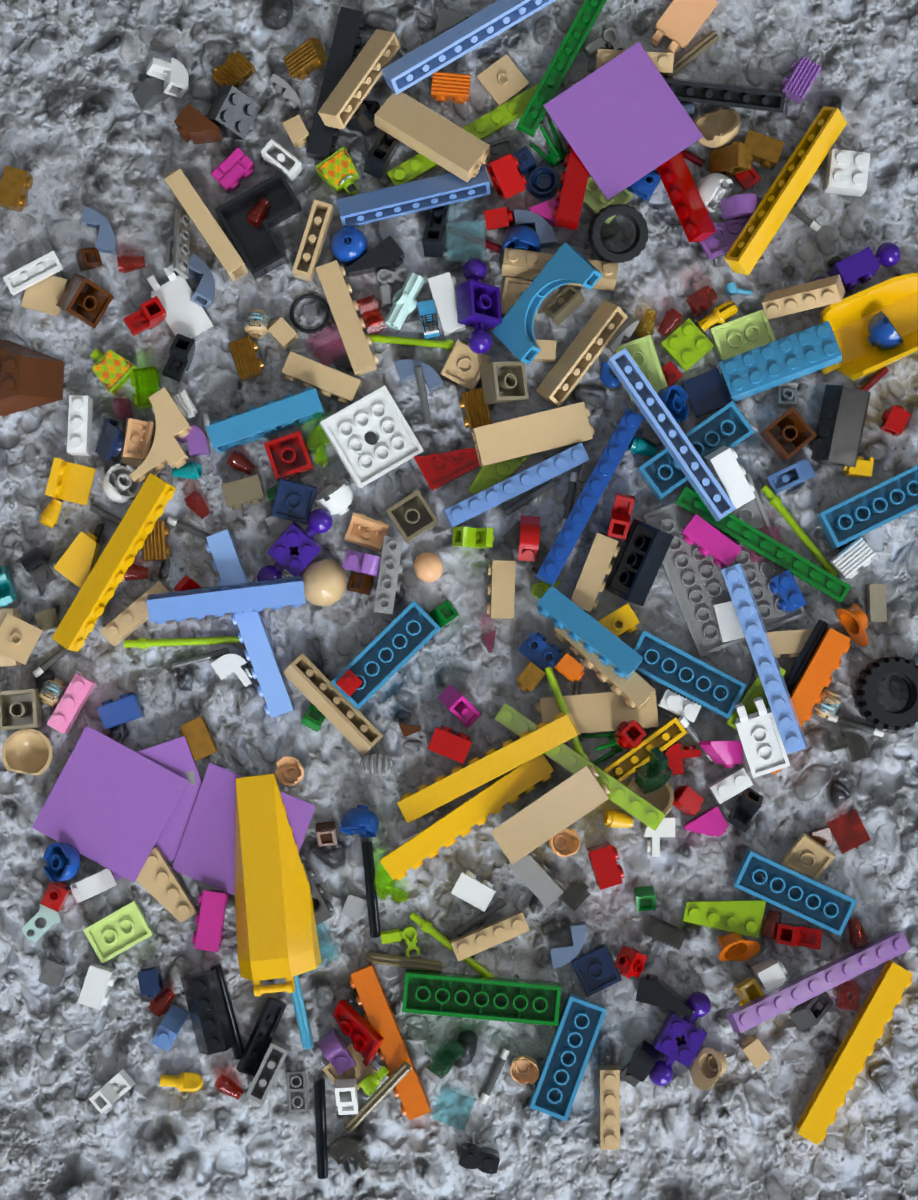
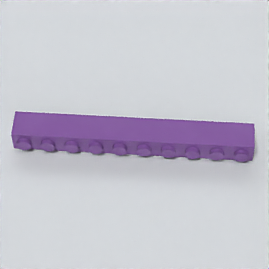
(817, 981)

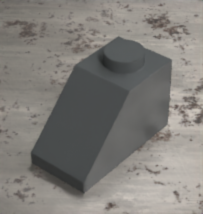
(811, 1011)

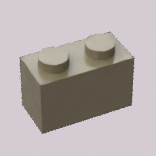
(243, 492)

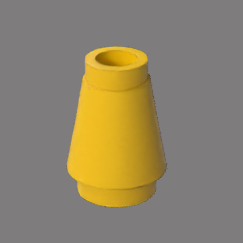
(51, 513)
(617, 819)

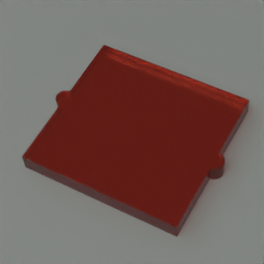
(848, 831)

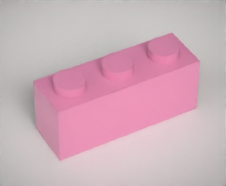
(71, 703)

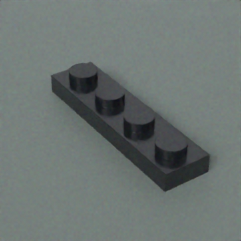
(261, 1036)

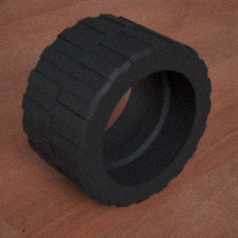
(640, 227)

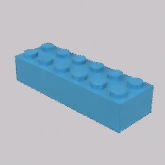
(780, 361)
(266, 420)
(721, 429)
(870, 508)
(389, 652)
(688, 675)
(793, 891)
(567, 1056)

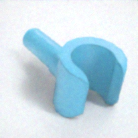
(731, 289)

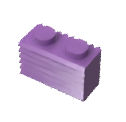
(801, 79)

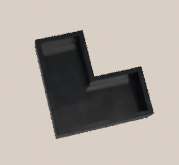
(259, 245)

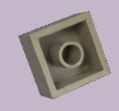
(504, 382)
(412, 516)
(20, 709)

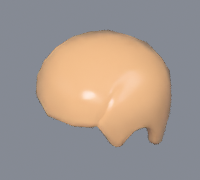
(428, 567)
(289, 771)
(565, 843)
(524, 1069)

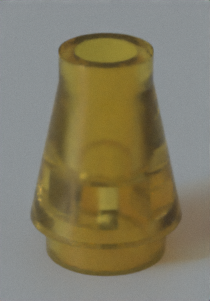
(646, 324)

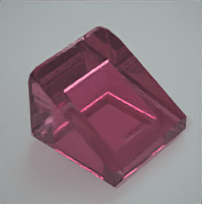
(122, 408)
(489, 639)

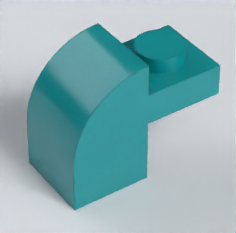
(7, 587)

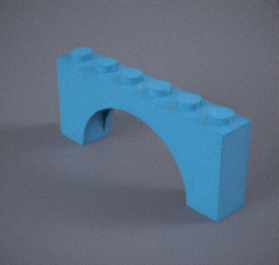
(517, 326)

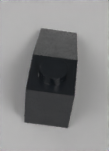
(380, 155)
(435, 232)
(382, 256)
(660, 994)

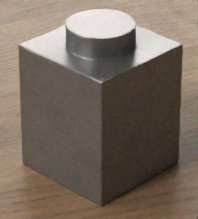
(53, 971)

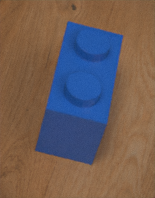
(120, 711)

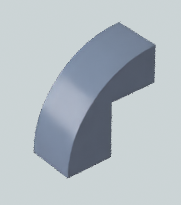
(540, 225)
(107, 239)
(205, 288)
(406, 371)
(565, 953)

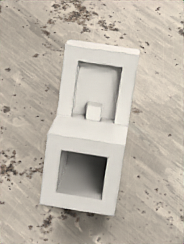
(173, 74)
(231, 663)
(665, 829)
(93, 885)
(112, 1091)
(346, 1096)

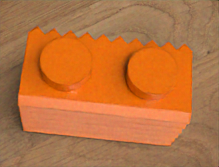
(450, 87)
(569, 668)

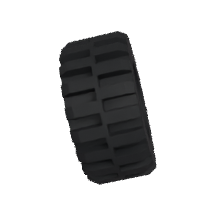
(867, 693)

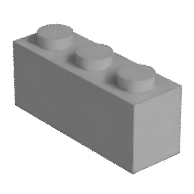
(537, 879)
(268, 1071)

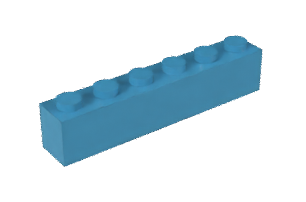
(589, 632)

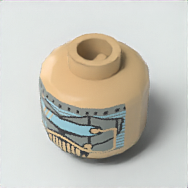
(256, 323)
(52, 692)
(828, 704)

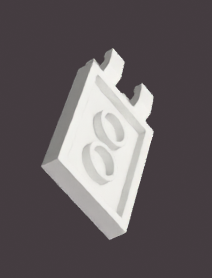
(182, 314)
(760, 739)

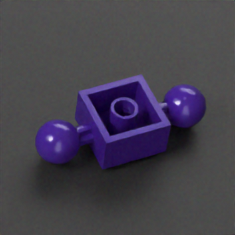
(864, 265)
(478, 305)
(319, 522)
(684, 1050)

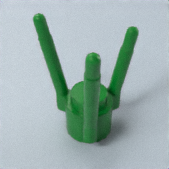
(556, 155)
(612, 743)

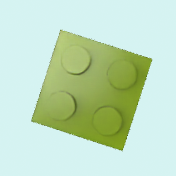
(687, 345)

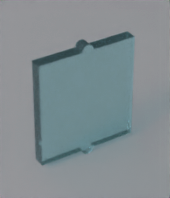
(453, 1109)

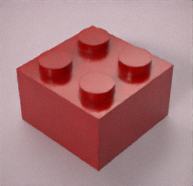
(506, 176)
(289, 456)
(450, 744)
(604, 865)

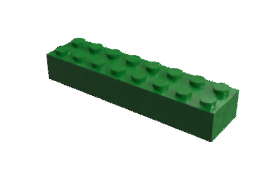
(481, 997)

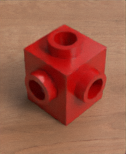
(635, 733)
(630, 962)

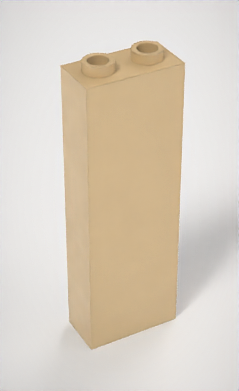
(432, 136)
(206, 224)
(532, 434)
(599, 711)
(551, 814)

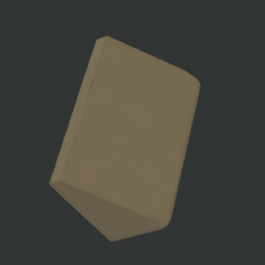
(563, 304)
(876, 602)

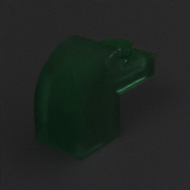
(655, 773)
(445, 1057)

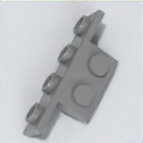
(178, 245)
(388, 575)

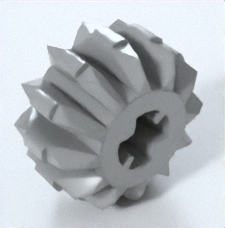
(376, 764)

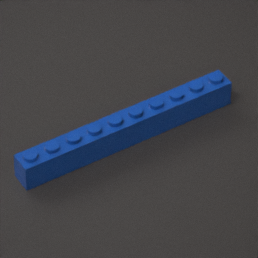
(589, 497)

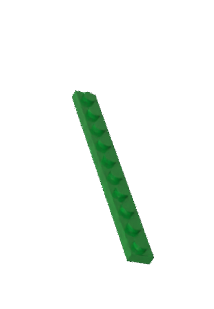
(560, 65)
(767, 547)

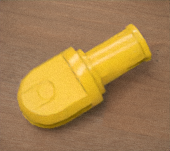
(719, 315)
(184, 1081)

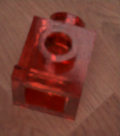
(701, 300)
(841, 999)

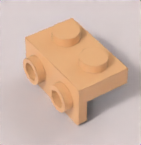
(137, 438)
(366, 532)

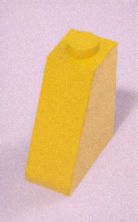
(79, 558)

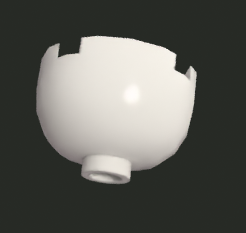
(714, 189)
(119, 484)
(335, 498)

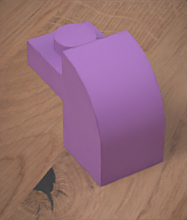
(739, 206)
(197, 442)
(362, 563)
(334, 1050)

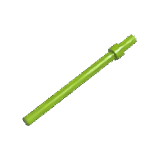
(448, 344)
(775, 502)
(144, 642)
(562, 706)
(426, 926)

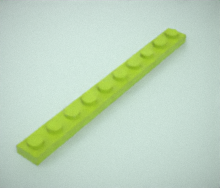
(481, 128)
(574, 762)

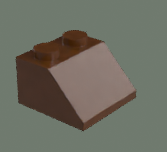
(196, 127)
(84, 300)
(788, 434)

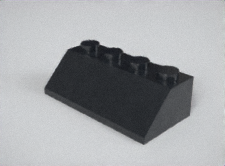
(840, 426)
(638, 562)
(208, 1012)

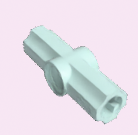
(404, 301)

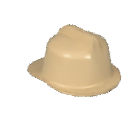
(708, 1068)

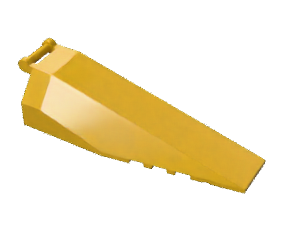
(850, 321)
(271, 890)

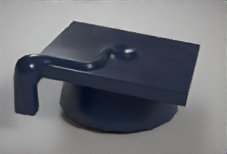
(543, 182)
(111, 440)

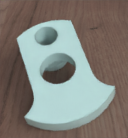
(51, 917)

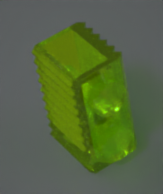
(146, 384)

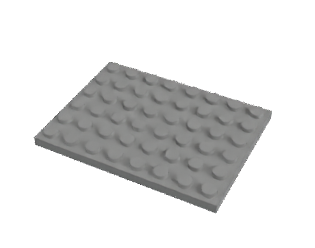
(700, 583)

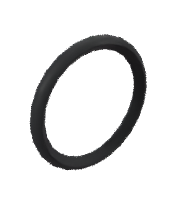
(304, 297)

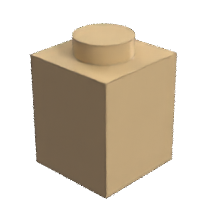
(296, 131)
(282, 332)
(547, 352)
(755, 1051)

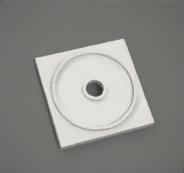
(371, 414)

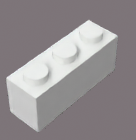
(444, 295)
(79, 425)
(730, 475)

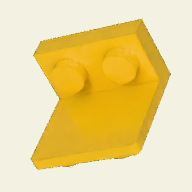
(70, 482)

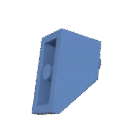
(791, 476)
(170, 1027)

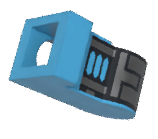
(428, 318)

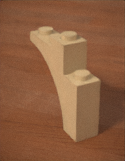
(165, 448)

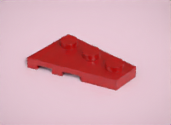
(447, 466)
(363, 1035)

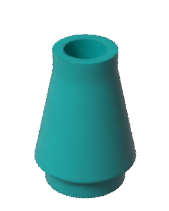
(642, 447)
(189, 471)

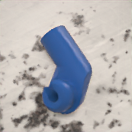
(606, 377)

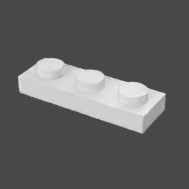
(33, 272)

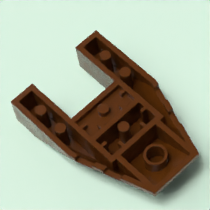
(28, 378)

